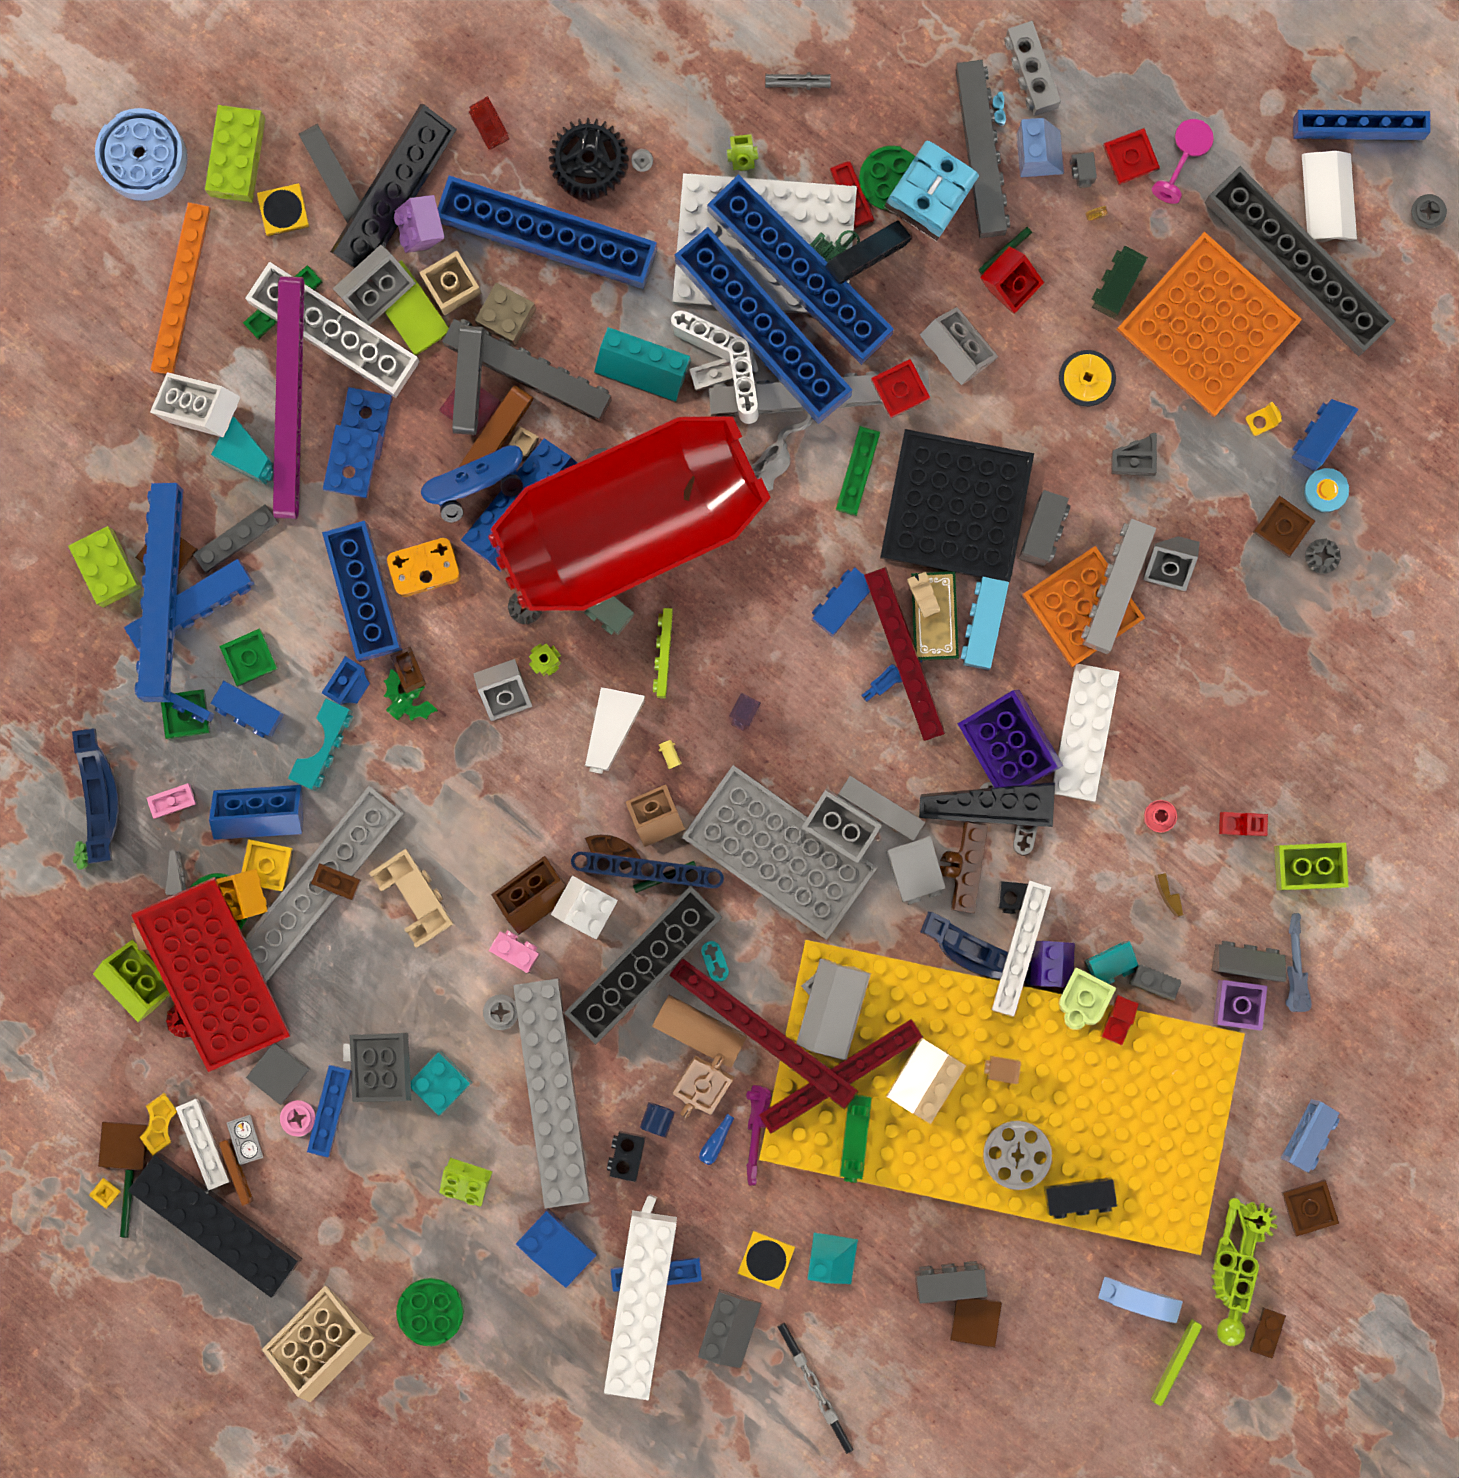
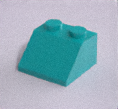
(1113, 962)

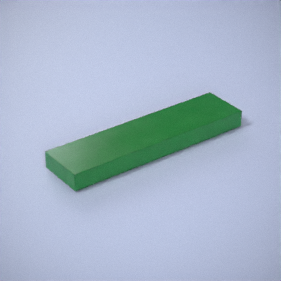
(260, 323)
(858, 471)

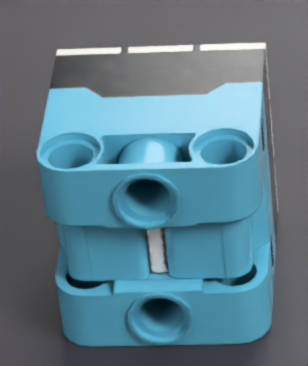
(931, 190)

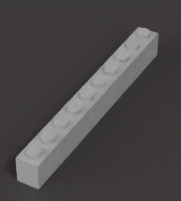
(777, 399)

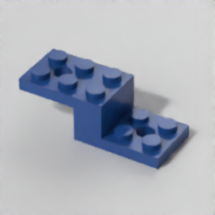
(357, 443)

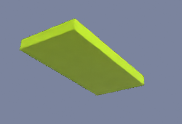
(416, 318)

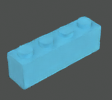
(985, 624)

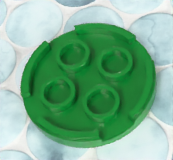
(882, 173)
(430, 1311)

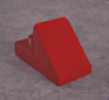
(1120, 1020)

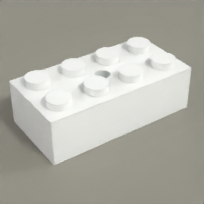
(195, 404)

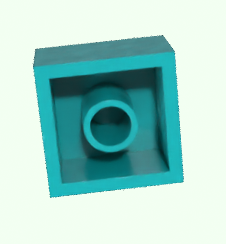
(440, 1083)

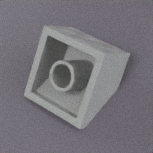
(502, 690)

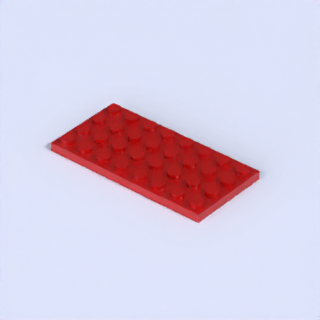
(211, 974)

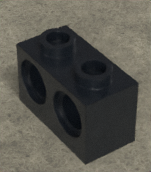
(1018, 889)
(632, 1157)

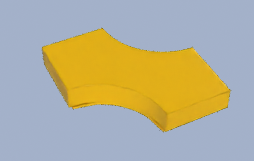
(156, 1134)

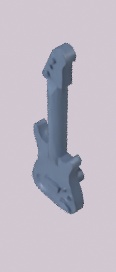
(1299, 995)

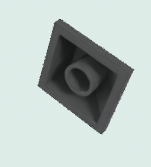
(1172, 562)

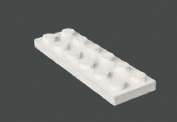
(1085, 732)

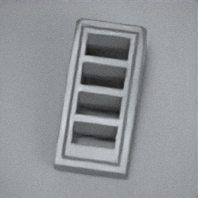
(175, 879)

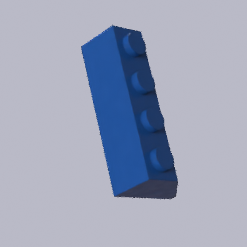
(256, 812)

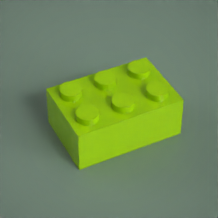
(105, 566)
(1311, 866)

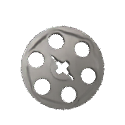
(1026, 1163)

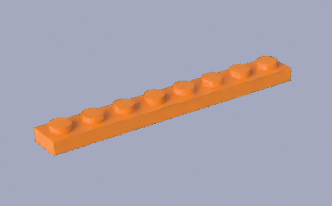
(180, 288)

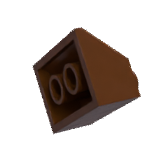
(530, 895)

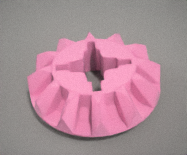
(288, 1113)

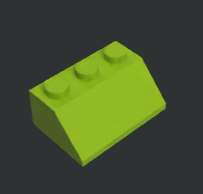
(133, 980)

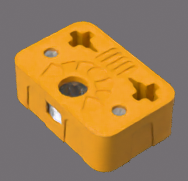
(422, 560)

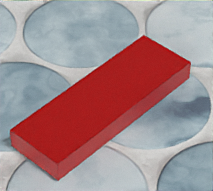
(845, 175)

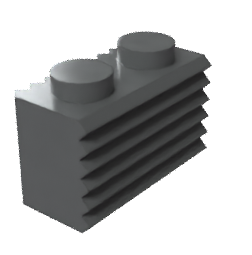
(1155, 982)

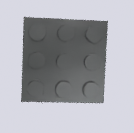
(380, 1067)

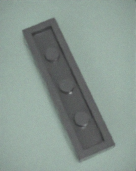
(235, 538)

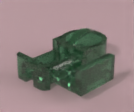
(828, 250)

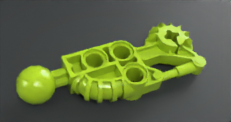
(1226, 1278)

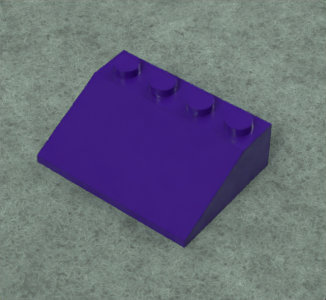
(1010, 742)

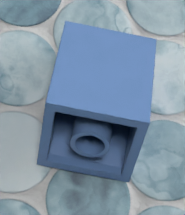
(1039, 148)

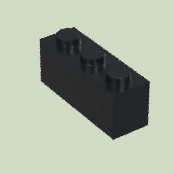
(1080, 1197)

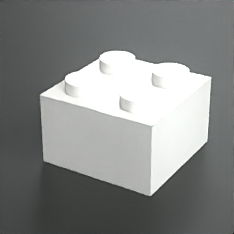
(584, 907)

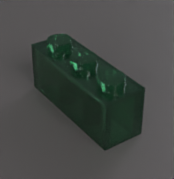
(1118, 281)

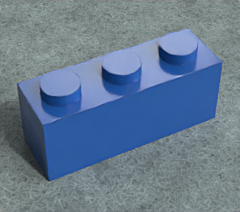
(841, 602)
(246, 710)

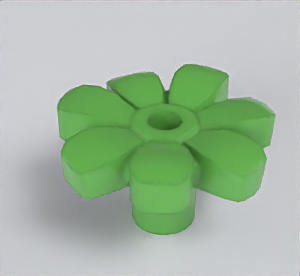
(81, 855)

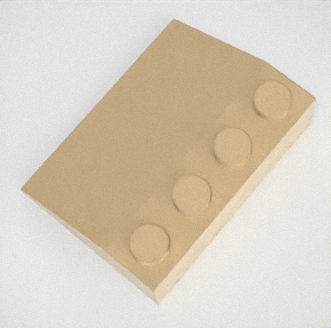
(317, 1344)

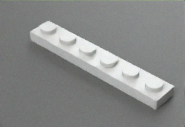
(1021, 948)

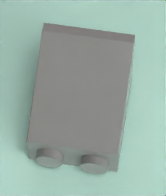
(916, 870)

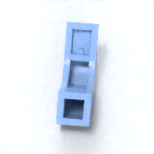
(1140, 1301)

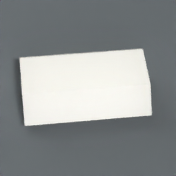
(1329, 196)

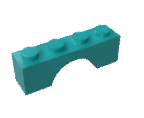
(333, 720)

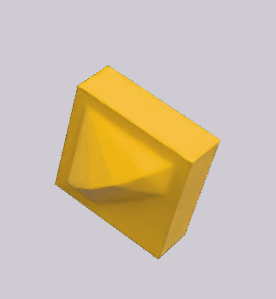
(104, 1193)

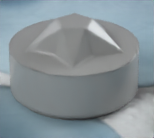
(642, 160)

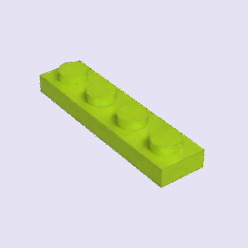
(663, 644)

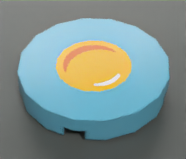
(1326, 490)

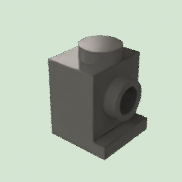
(1084, 169)

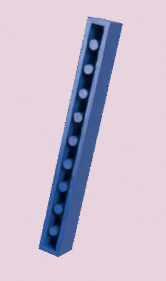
(160, 592)

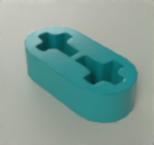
(710, 963)

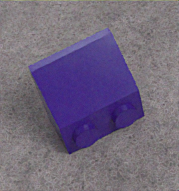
(1052, 963)

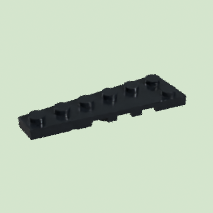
(1004, 805)

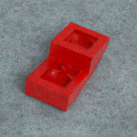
(1243, 824)

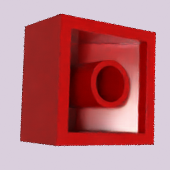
(1012, 279)

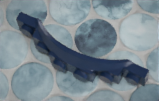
(99, 795)
(966, 949)

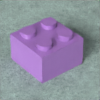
(419, 224)
(1240, 1005)

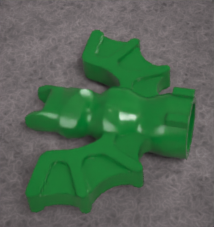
(403, 702)

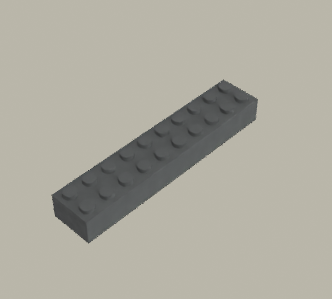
(1299, 261)

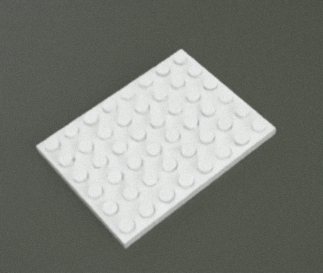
(804, 206)

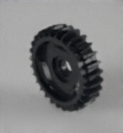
(601, 168)

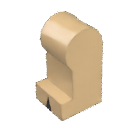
(923, 594)

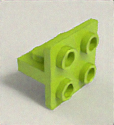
(465, 1182)

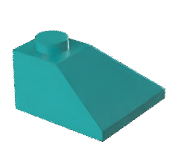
(832, 1259)

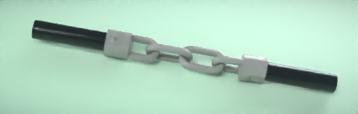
(830, 1415)

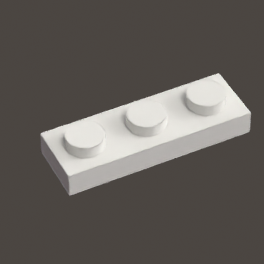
(716, 373)

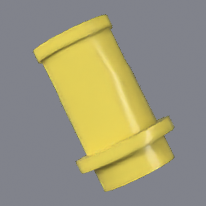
(670, 754)

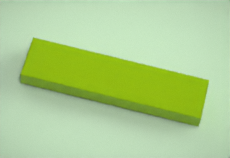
(1176, 1362)

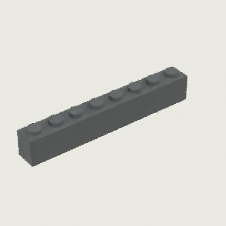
(981, 149)
(536, 374)

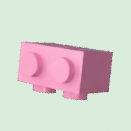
(515, 952)

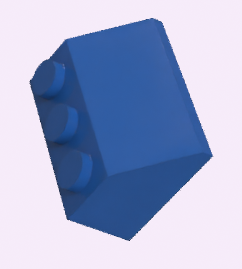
(1323, 433)

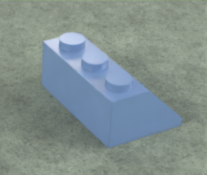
(1311, 1135)

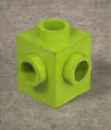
(742, 152)
(552, 663)

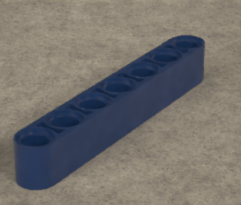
(636, 872)

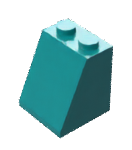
(243, 453)

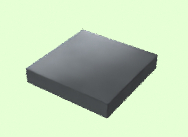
(277, 1073)

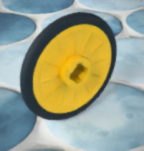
(1081, 391)

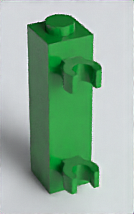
(855, 1138)

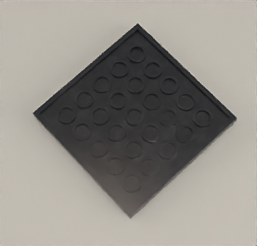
(957, 505)

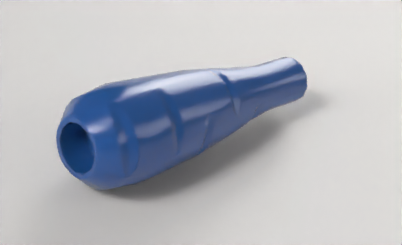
(714, 1144)

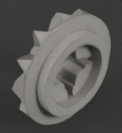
(494, 1020)

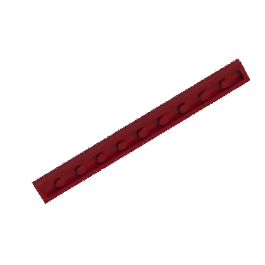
(764, 1033)

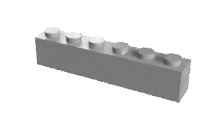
(1119, 586)

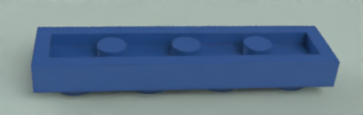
(329, 1111)
(679, 1272)

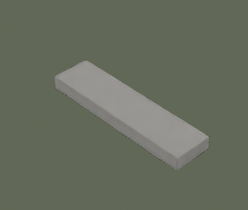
(881, 808)

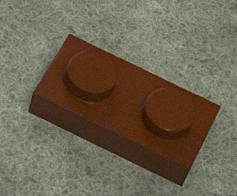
(408, 669)
(336, 881)
(1267, 1332)

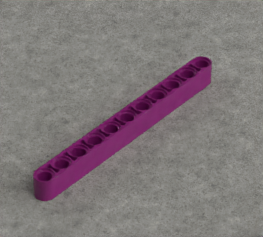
(288, 397)

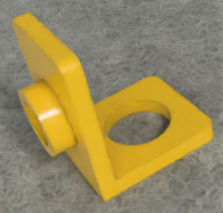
(1271, 415)

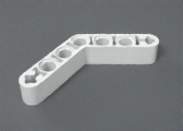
(686, 328)

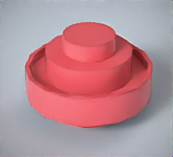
(1160, 816)

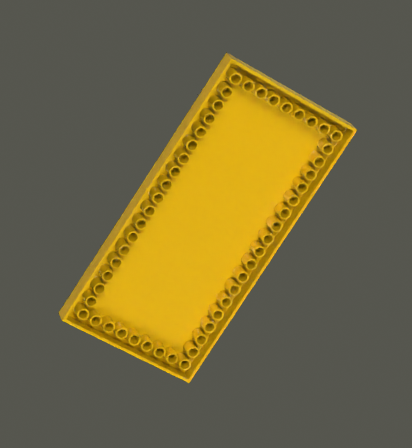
(1126, 1112)

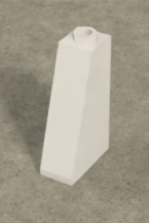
(612, 723)

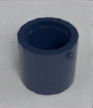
(657, 1119)

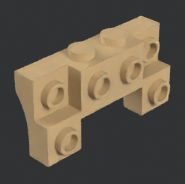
(418, 893)

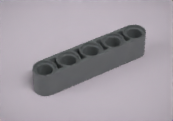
(330, 170)
(468, 380)

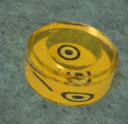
(1096, 213)

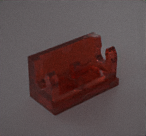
(488, 123)

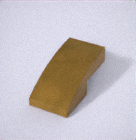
(1172, 901)

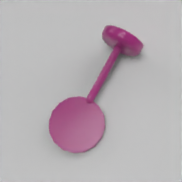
(1193, 139)

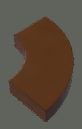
(612, 846)

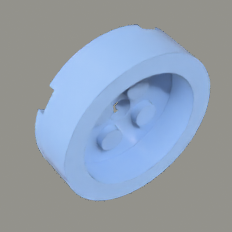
(156, 170)

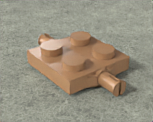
(702, 1085)

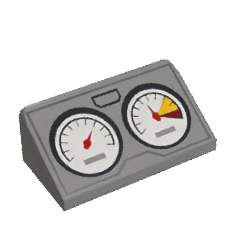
(244, 1139)

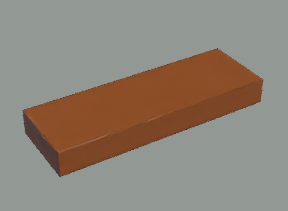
(236, 1172)

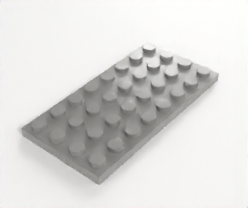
(769, 850)

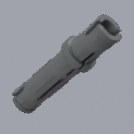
(798, 80)

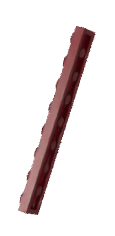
(904, 654)
(848, 1070)

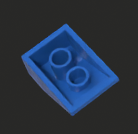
(556, 1248)

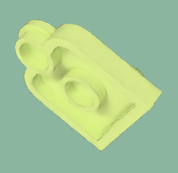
(1084, 999)

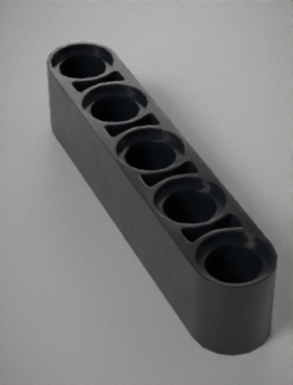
(868, 252)

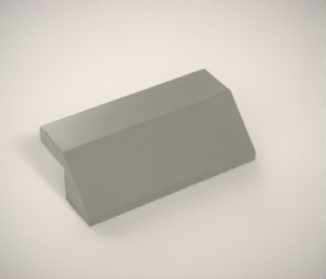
(833, 1009)

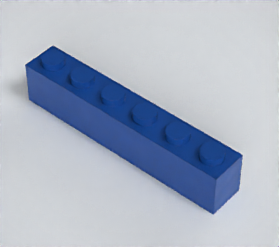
(1361, 124)
(204, 597)

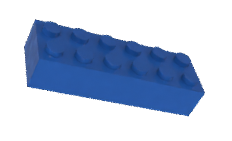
(542, 463)
(362, 591)

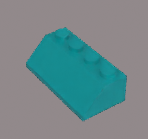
(642, 364)

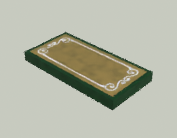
(937, 634)

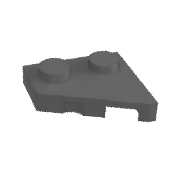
(1136, 458)

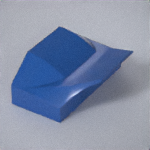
(347, 683)

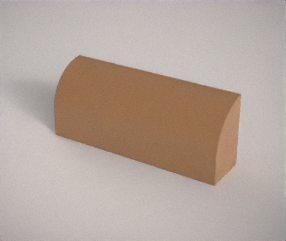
(699, 1030)

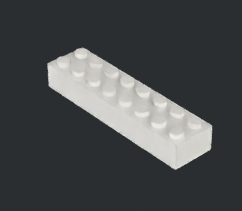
(340, 334)
(640, 1305)

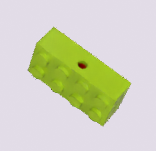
(235, 153)

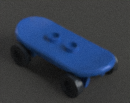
(473, 478)

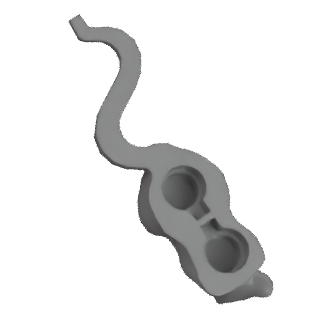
(776, 457)

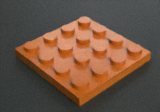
(1065, 602)

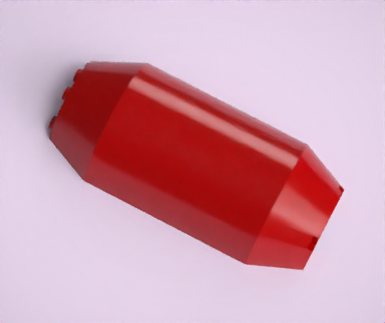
(626, 514)

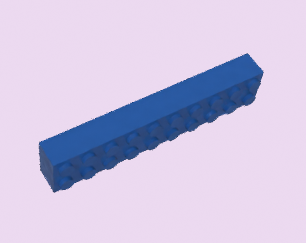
(546, 232)
(799, 269)
(763, 325)

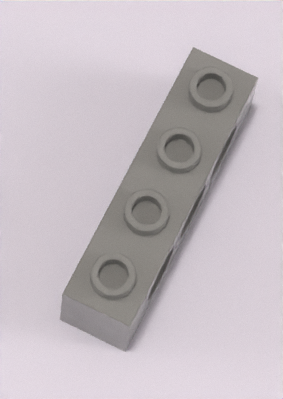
(1027, 36)

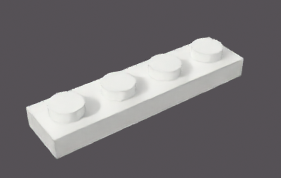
(203, 1144)

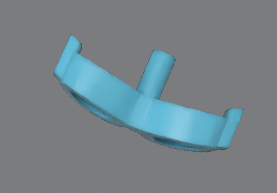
(998, 103)

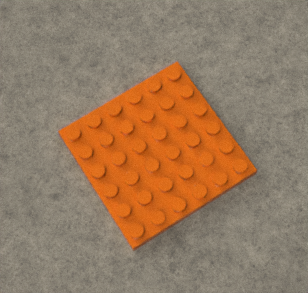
(1209, 324)

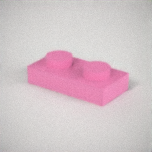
(171, 801)

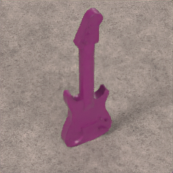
(760, 1101)

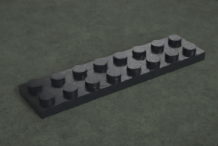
(394, 184)

